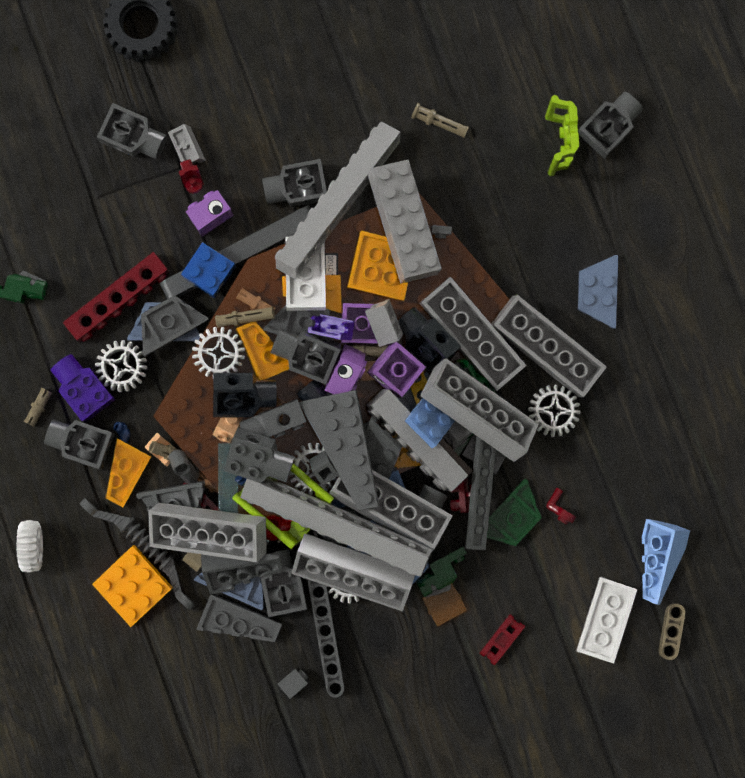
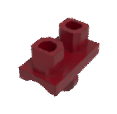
(191, 177)
(463, 502)

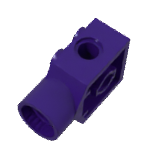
(81, 388)

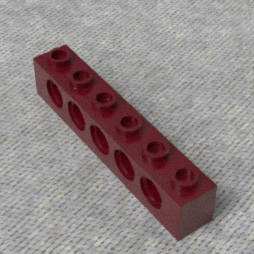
(105, 298)

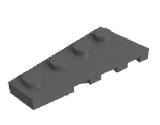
(231, 618)

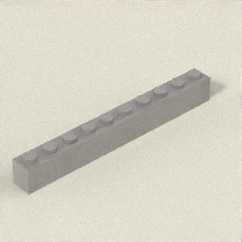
(336, 201)
(338, 524)

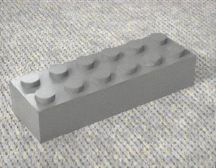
(404, 221)
(474, 333)
(548, 346)
(479, 410)
(433, 461)
(400, 511)
(207, 532)
(352, 572)

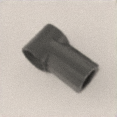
(183, 467)

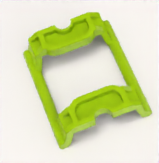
(567, 132)
(295, 534)

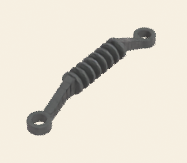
(167, 564)

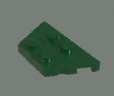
(514, 516)

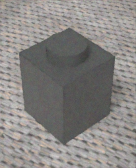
(323, 468)
(293, 682)

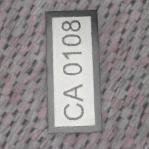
(331, 263)

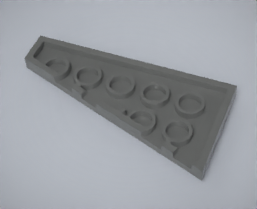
(342, 434)

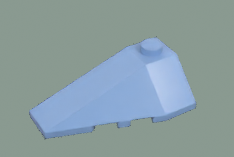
(663, 551)

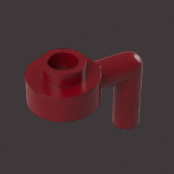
(564, 516)

